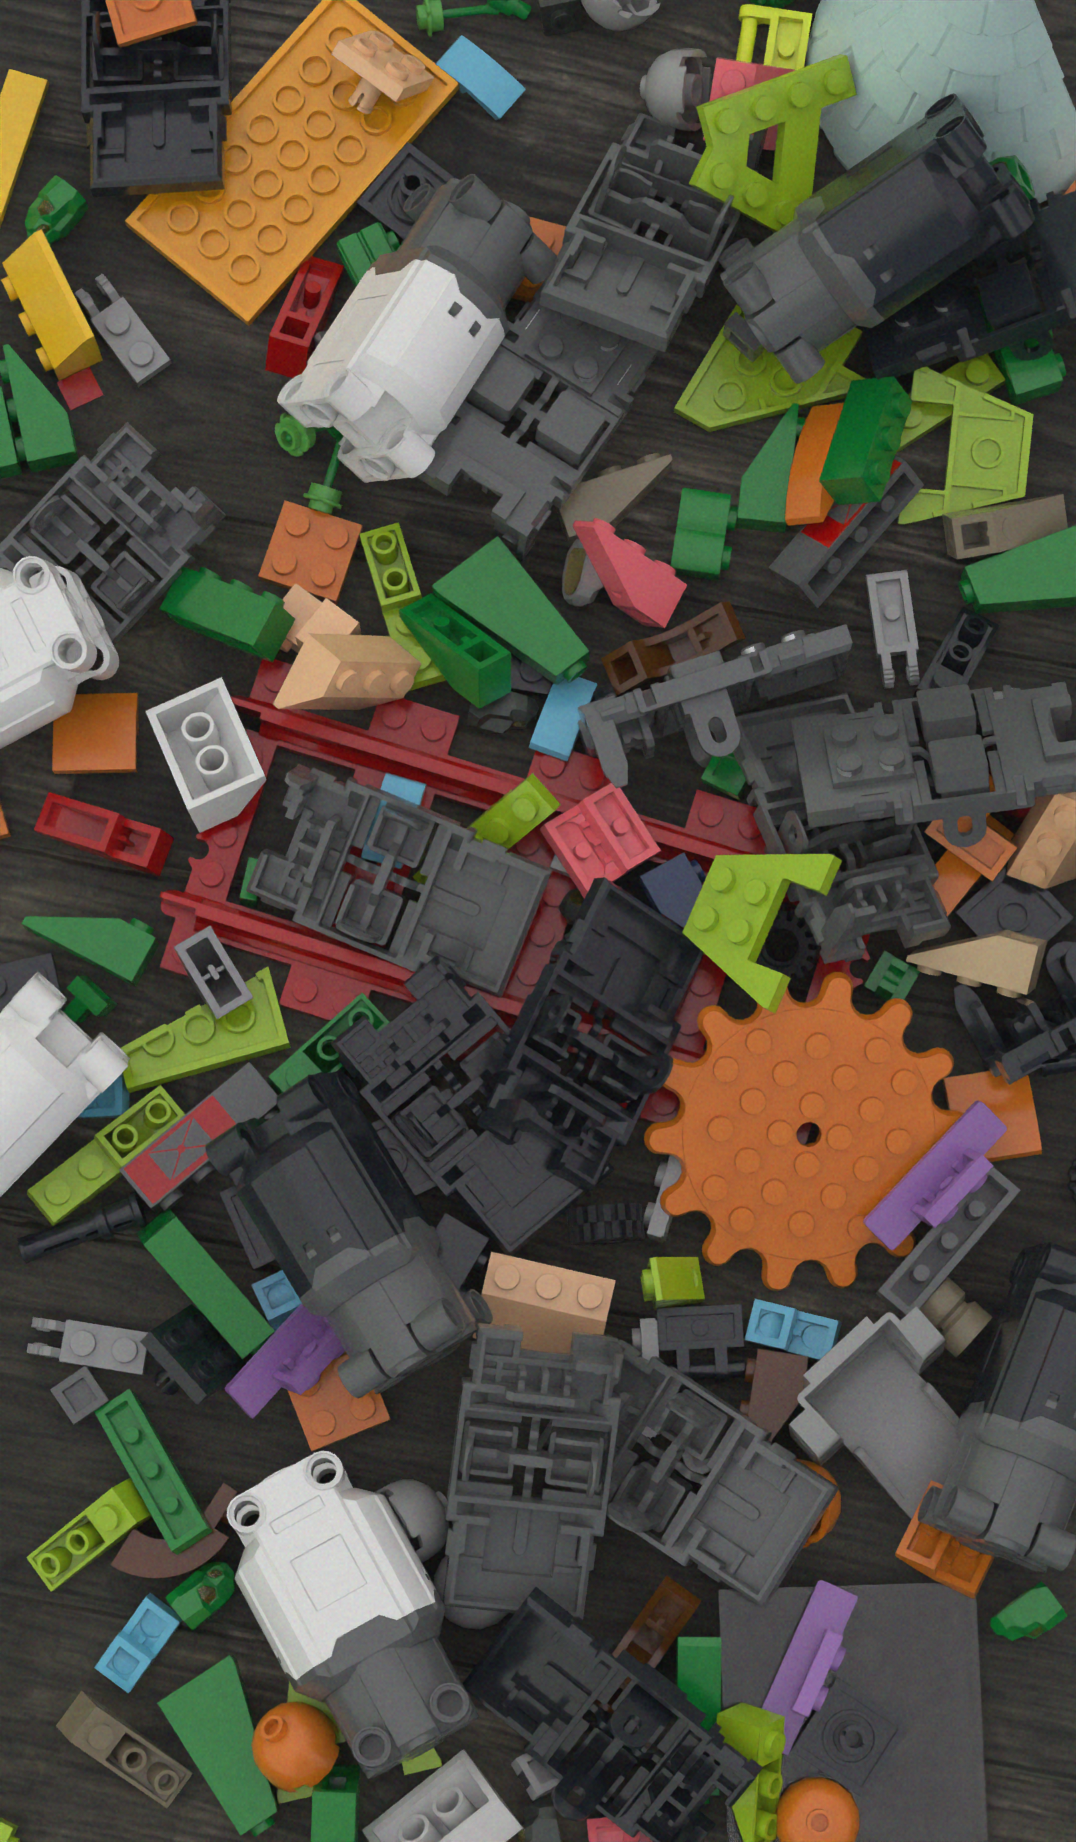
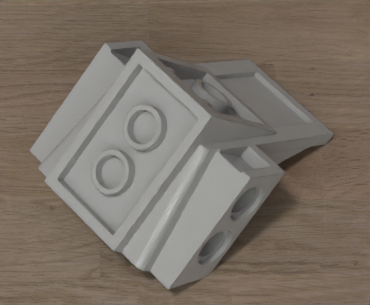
(880, 1408)

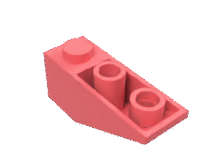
(633, 581)

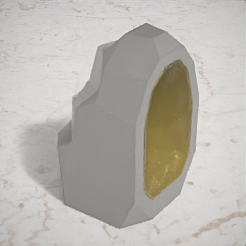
(579, 577)

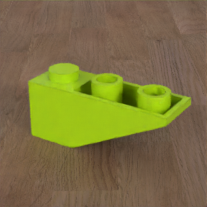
(672, 1282)
(90, 1534)
(758, 1737)

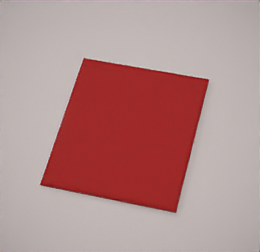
(79, 388)

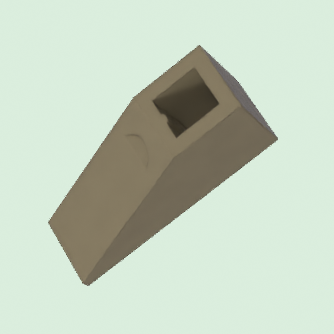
(613, 493)
(1003, 526)
(123, 1749)

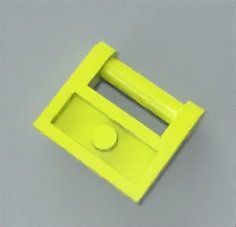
(786, 35)

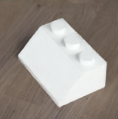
(208, 753)
(448, 1807)

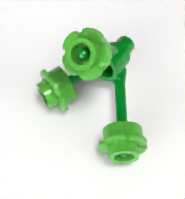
(431, 16)
(299, 439)

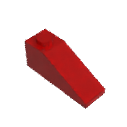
(303, 316)

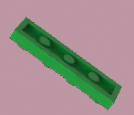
(153, 1471)

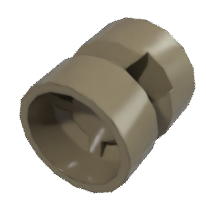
(953, 1317)

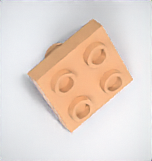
(381, 69)

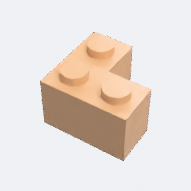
(314, 618)

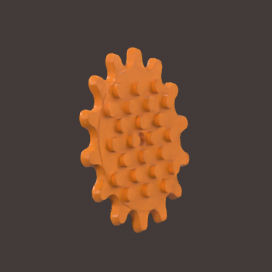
(743, 1118)

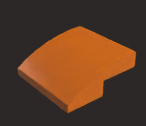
(97, 735)
(1010, 1103)
(942, 1556)

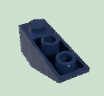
(674, 888)

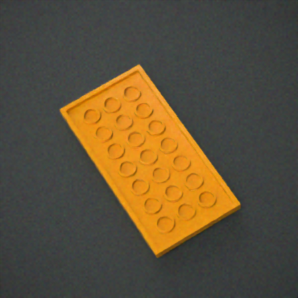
(291, 164)

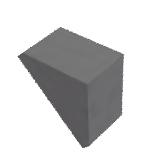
(219, 979)

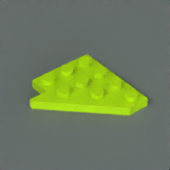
(735, 391)

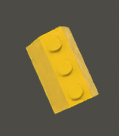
(49, 308)

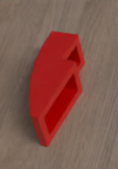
(104, 833)

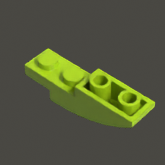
(395, 589)
(512, 815)
(99, 1161)

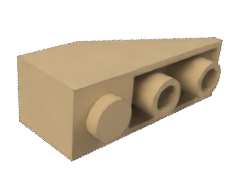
(997, 959)

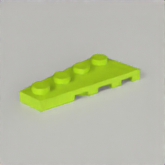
(205, 1043)

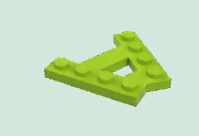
(793, 104)

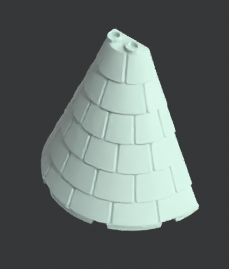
(922, 50)

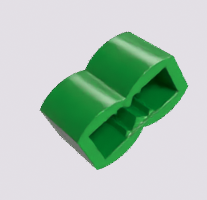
(701, 534)

